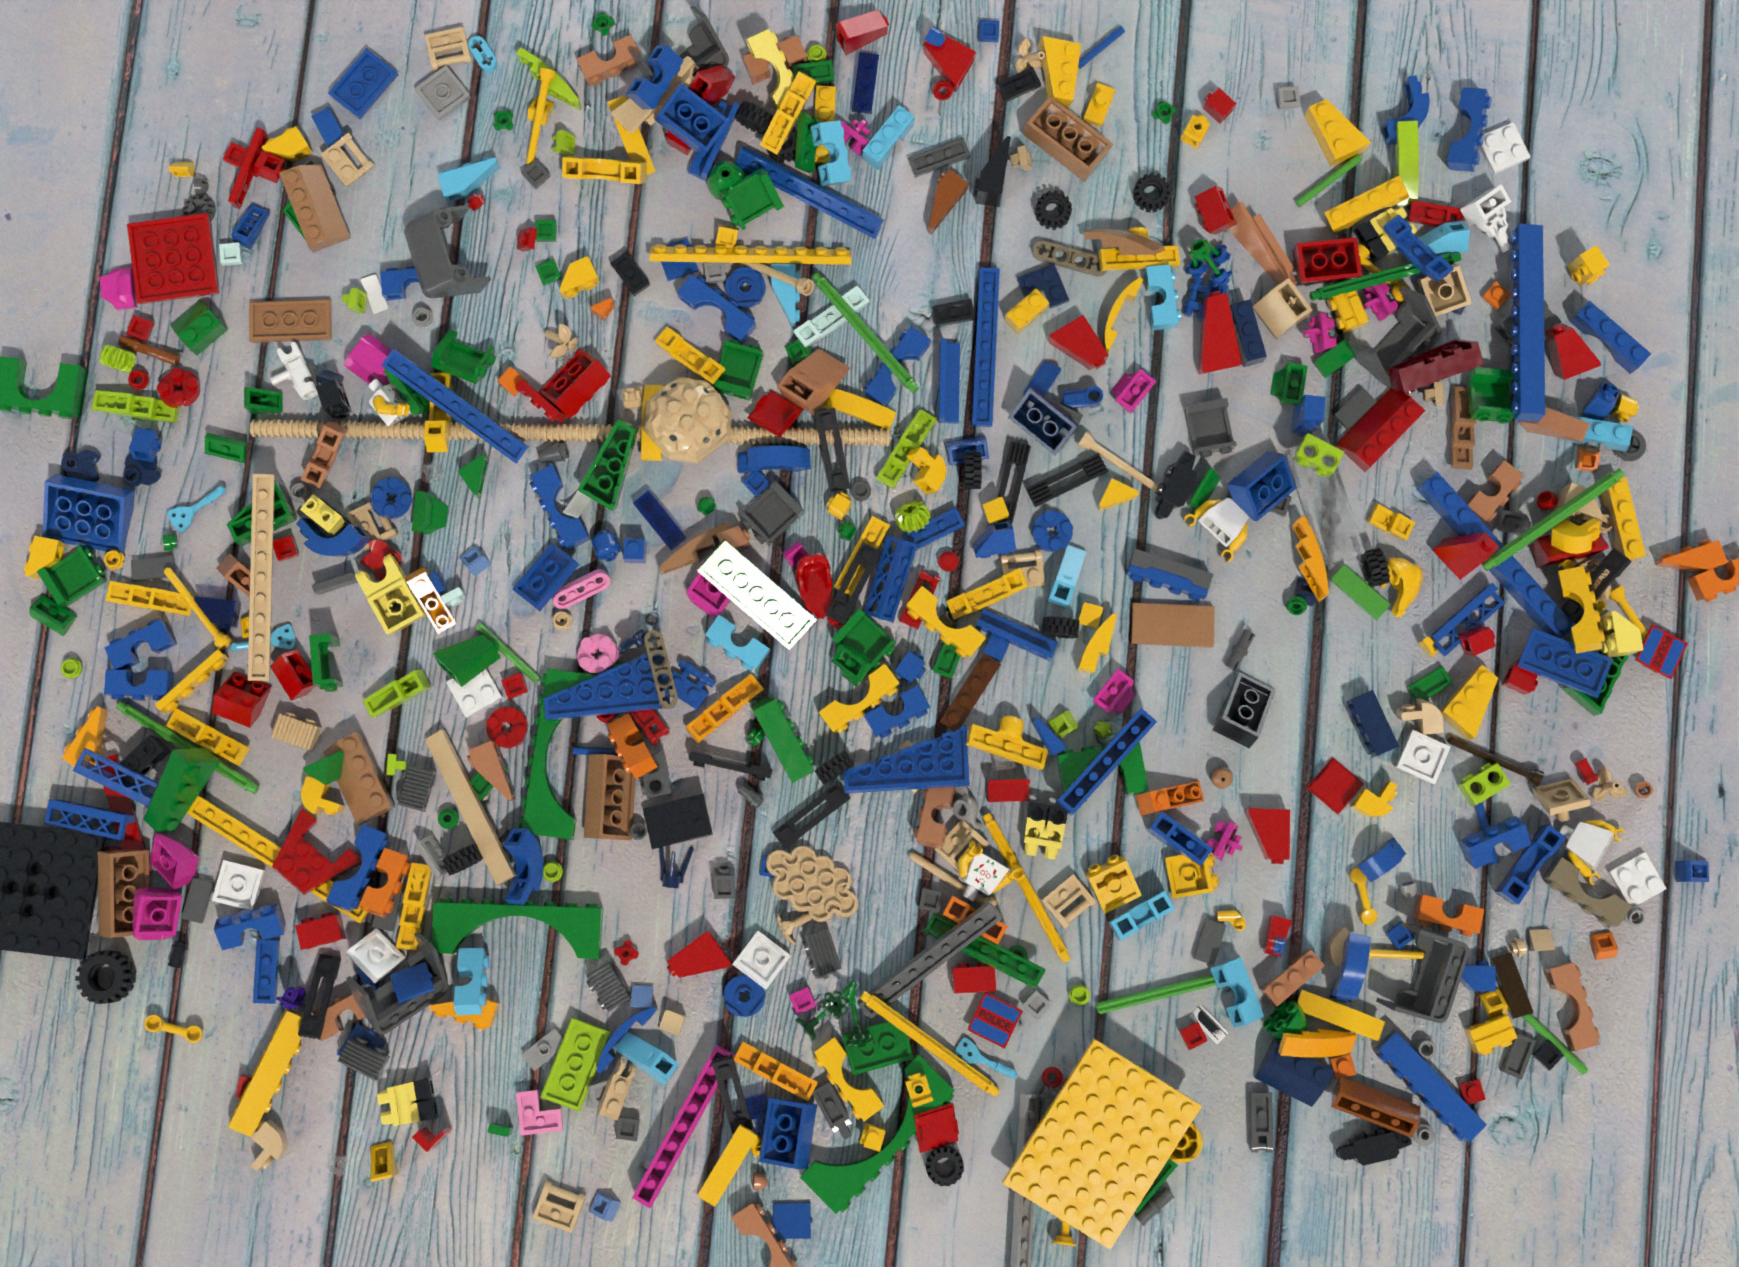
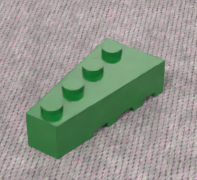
(609, 469)
(1596, 705)
(782, 738)
(179, 787)

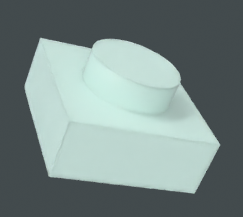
(230, 254)
(453, 597)

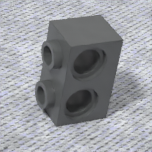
(660, 774)

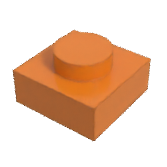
(1496, 295)
(1342, 1066)

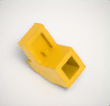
(931, 472)
(1575, 538)
(314, 797)
(1372, 805)

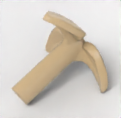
(1033, 59)
(563, 339)
(1615, 789)
(788, 926)

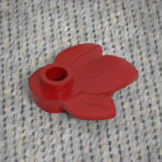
(374, 559)

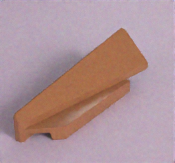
(1261, 244)

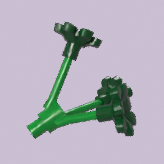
(836, 1004)

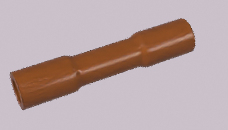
(137, 346)

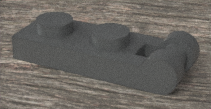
(1261, 1121)

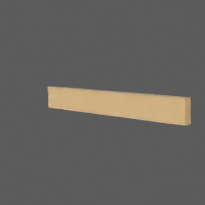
(470, 807)

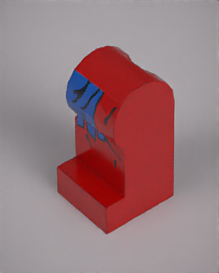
(1276, 935)

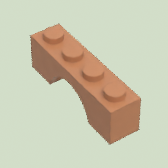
(1580, 1031)
(751, 1222)

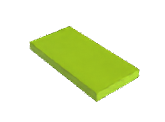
(575, 1064)

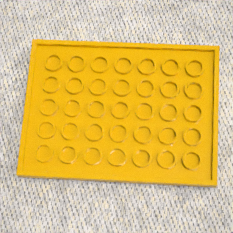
(1101, 1143)

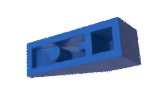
(1180, 839)

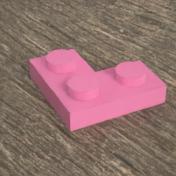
(532, 1119)

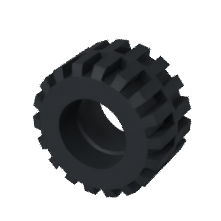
(89, 971)

